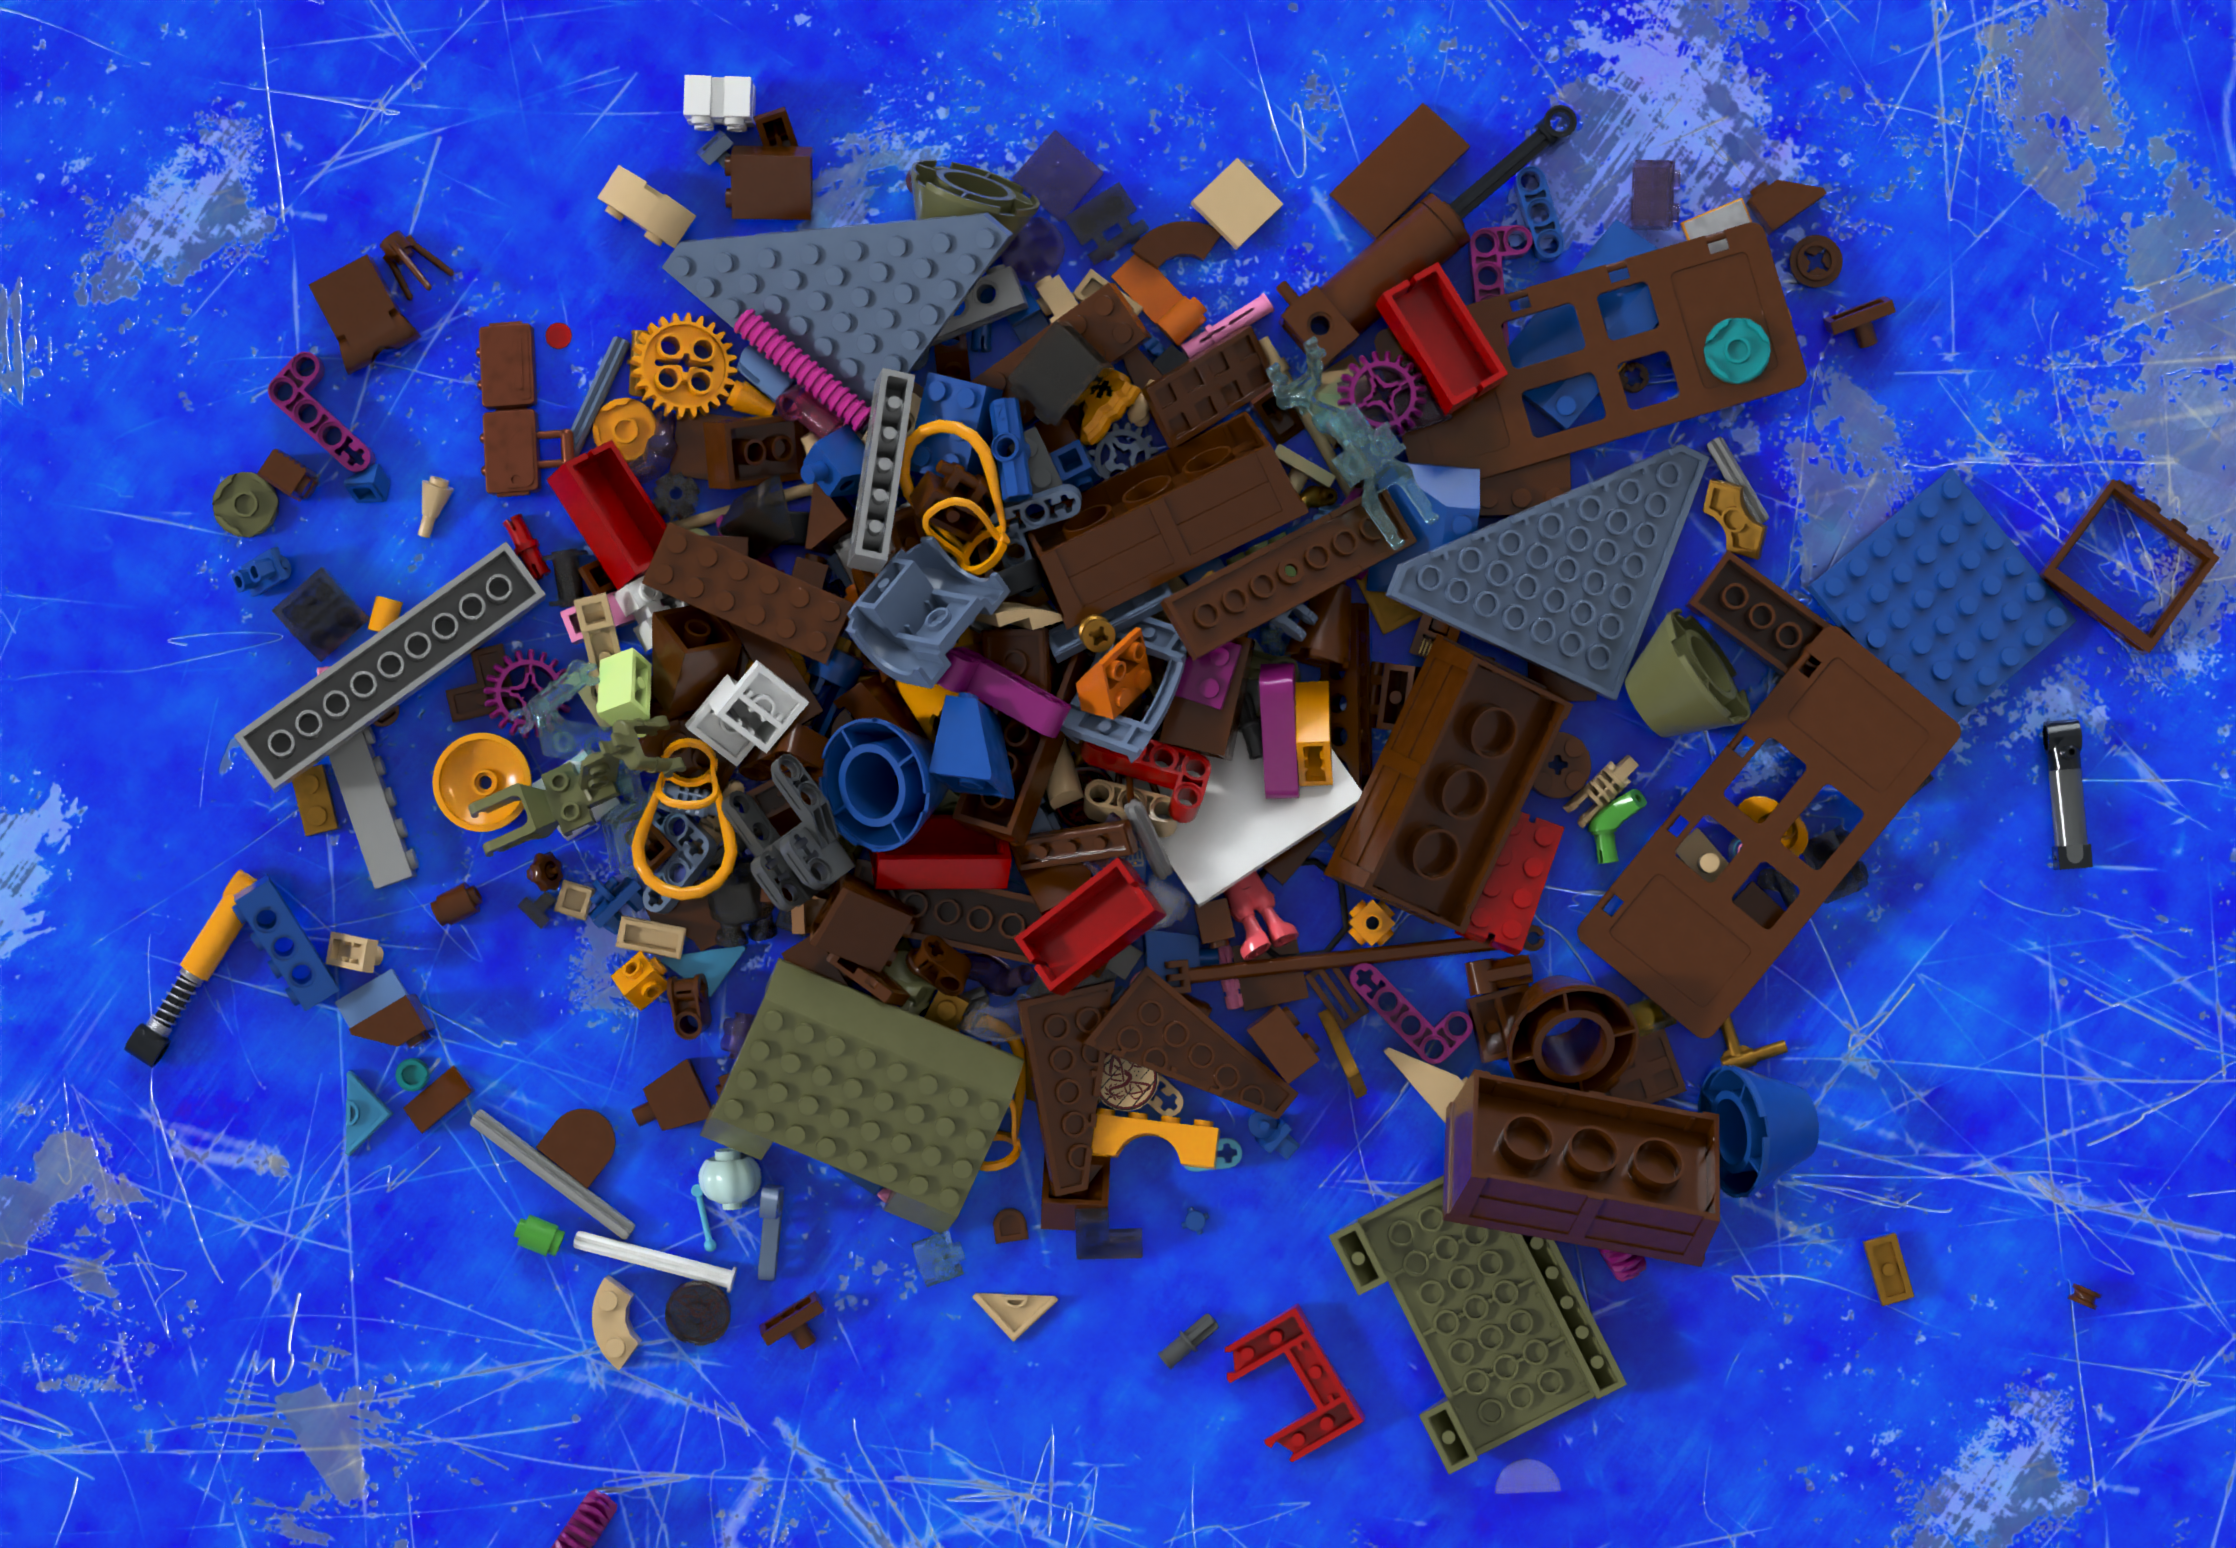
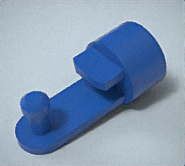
(841, 674)

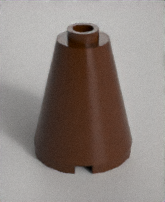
(1330, 636)

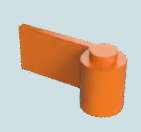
(1160, 299)

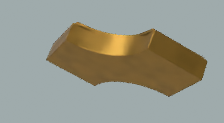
(1727, 506)
(1343, 1053)

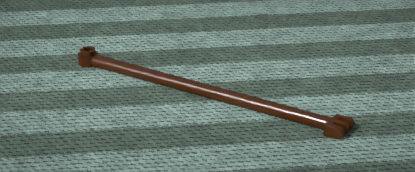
(1327, 960)

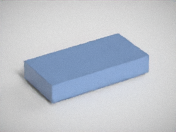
(371, 998)

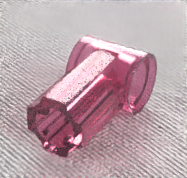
(802, 406)

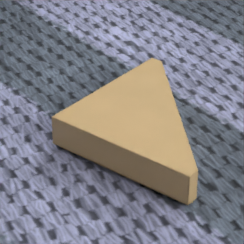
(1014, 1311)

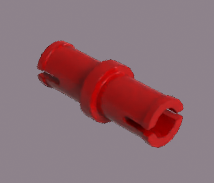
(526, 547)

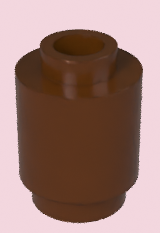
(456, 904)

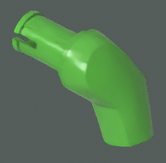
(1610, 819)

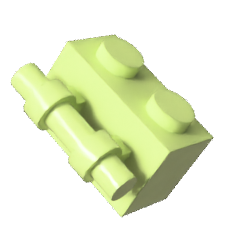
(624, 687)

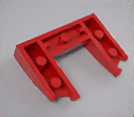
(1335, 1405)

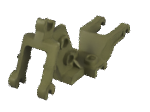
(571, 795)

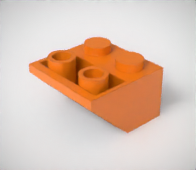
(1116, 678)

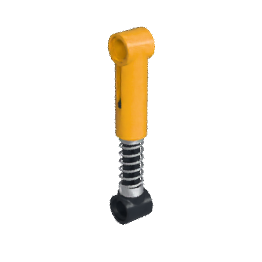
(151, 1039)

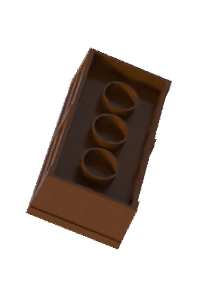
(1164, 519)
(1448, 785)
(1582, 1168)

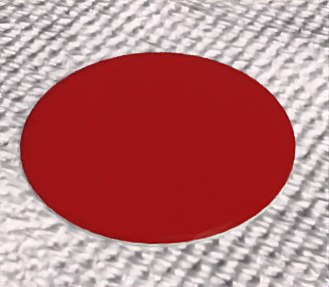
(558, 335)

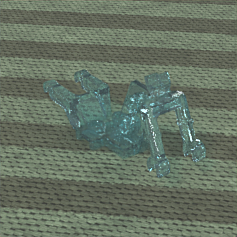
(1366, 452)
(576, 741)

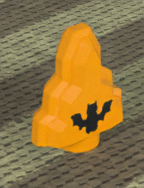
(1106, 405)

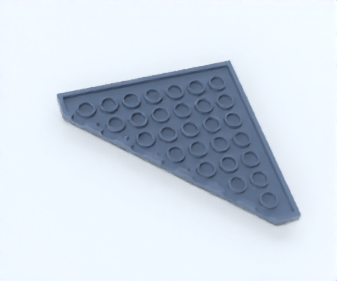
(847, 292)
(1567, 576)

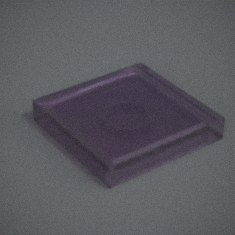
(1058, 176)

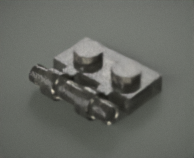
(1100, 215)

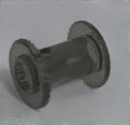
(567, 576)

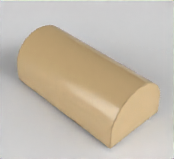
(1064, 781)

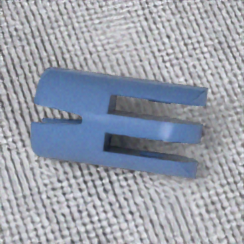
(764, 373)

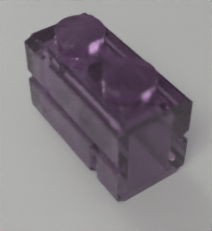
(1654, 195)

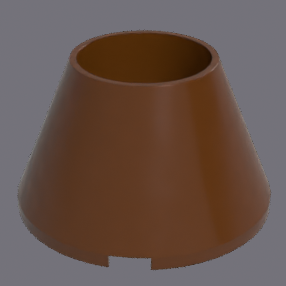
(1587, 1055)

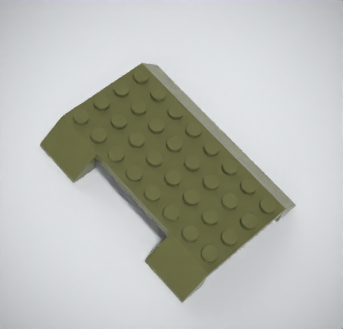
(866, 1093)
(1490, 1317)

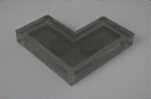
(1097, 1241)

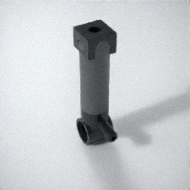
(2063, 745)

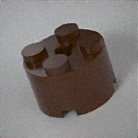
(1573, 775)

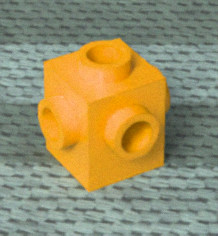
(1361, 913)
(641, 980)

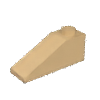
(1431, 1082)

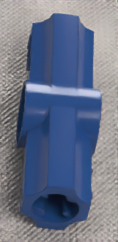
(1008, 429)

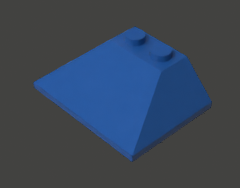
(1453, 497)

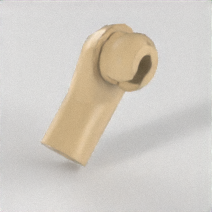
(1138, 411)

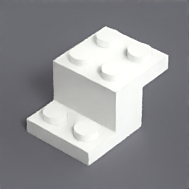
(746, 713)

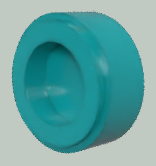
(412, 1074)

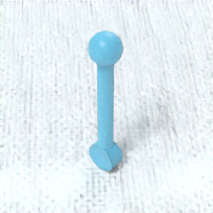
(709, 1245)

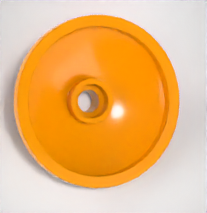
(460, 774)

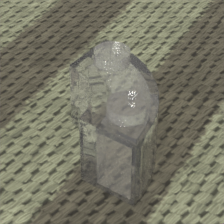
(993, 1022)

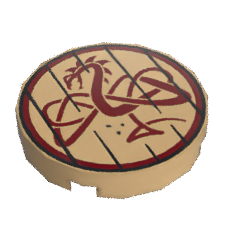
(1126, 1084)

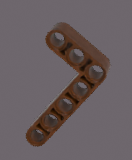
(797, 741)

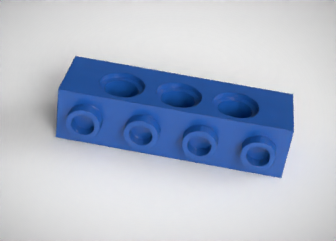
(265, 896)

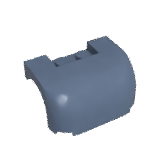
(919, 612)

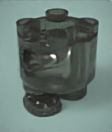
(739, 904)

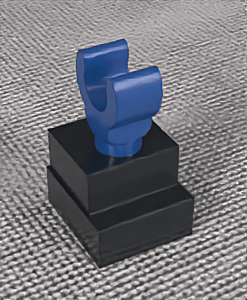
(1167, 358)

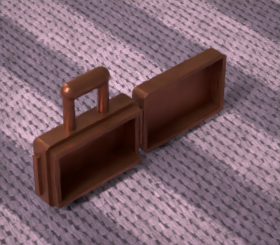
(513, 431)

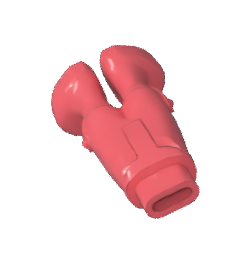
(1253, 895)

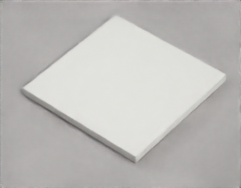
(1240, 827)

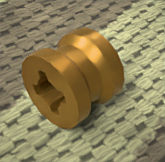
(1090, 630)

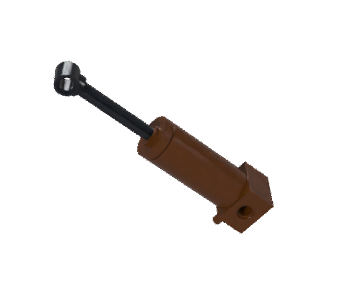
(1417, 240)

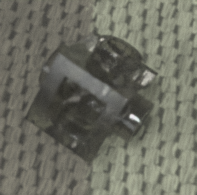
(672, 508)

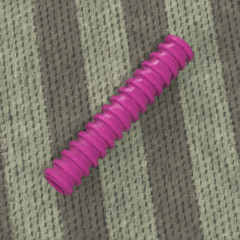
(803, 369)

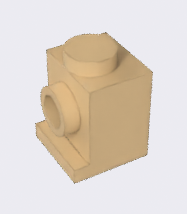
(1054, 297)

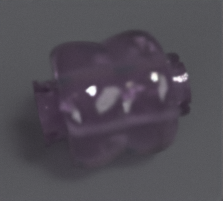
(735, 1033)

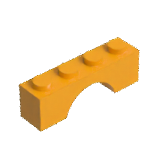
(1194, 1143)

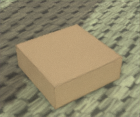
(574, 900)

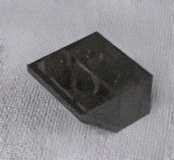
(321, 614)

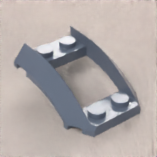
(1122, 733)

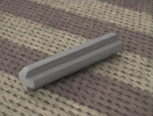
(1732, 473)
(1148, 839)

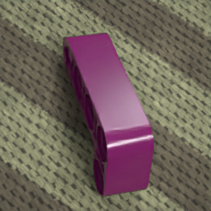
(1493, 261)
(325, 420)
(1004, 691)
(1279, 730)
(1403, 1009)

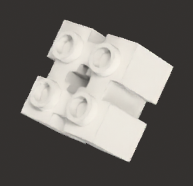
(719, 102)
(642, 602)

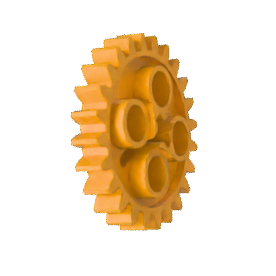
(682, 394)

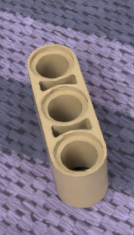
(1116, 798)

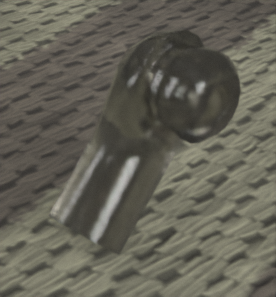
(1775, 881)

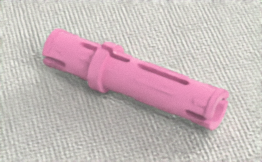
(1242, 317)

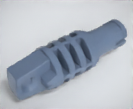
(687, 794)

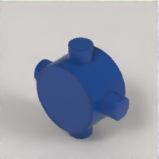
(1195, 1220)

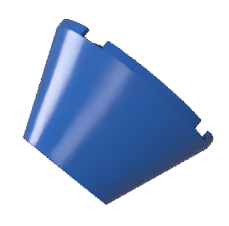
(863, 785)
(1762, 1127)

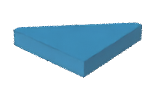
(712, 963)
(363, 1113)

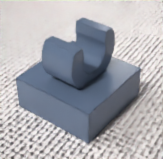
(715, 149)

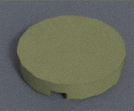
(245, 504)

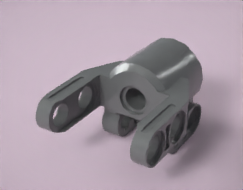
(803, 858)

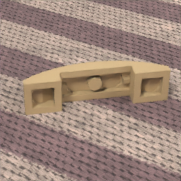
(597, 630)

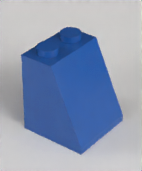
(971, 749)

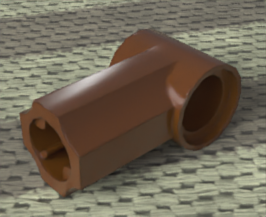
(1491, 974)

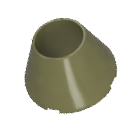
(969, 191)
(1685, 681)

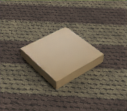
(1236, 203)

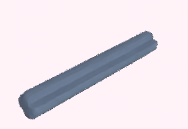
(598, 391)

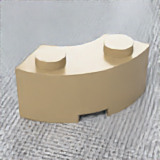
(646, 207)
(612, 1322)

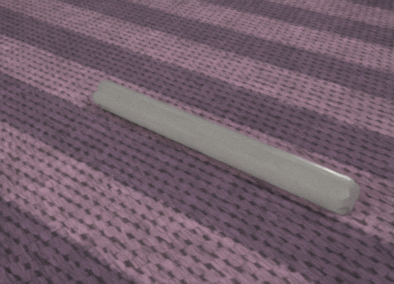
(552, 1174)

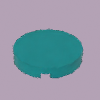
(1737, 350)

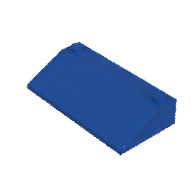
(1559, 332)

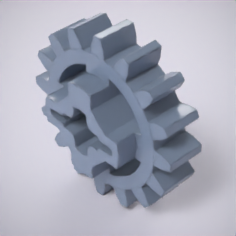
(1134, 449)

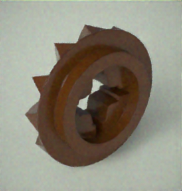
(1812, 246)

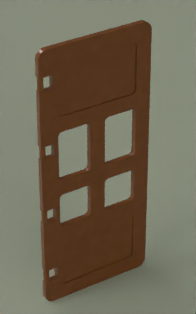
(1689, 297)
(1853, 730)

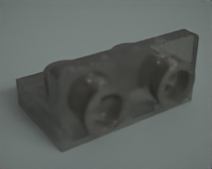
(1821, 849)

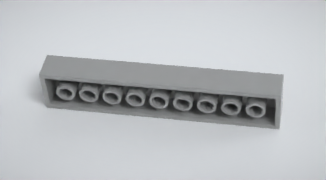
(390, 667)

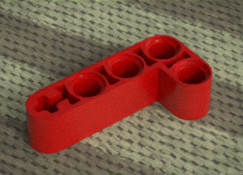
(1171, 777)

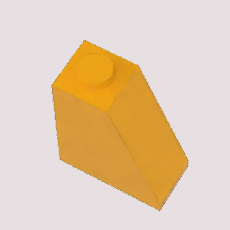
(1313, 733)

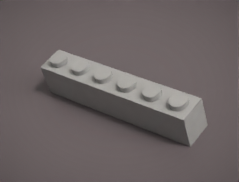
(372, 811)

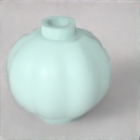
(729, 1178)

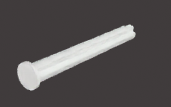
(655, 1259)

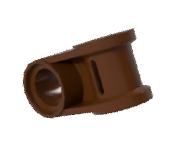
(942, 965)
(689, 998)

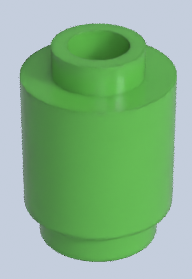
(539, 1235)

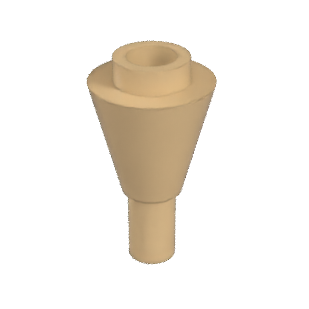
(434, 497)

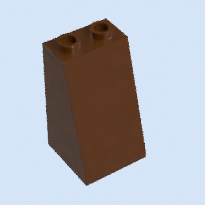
(1206, 728)

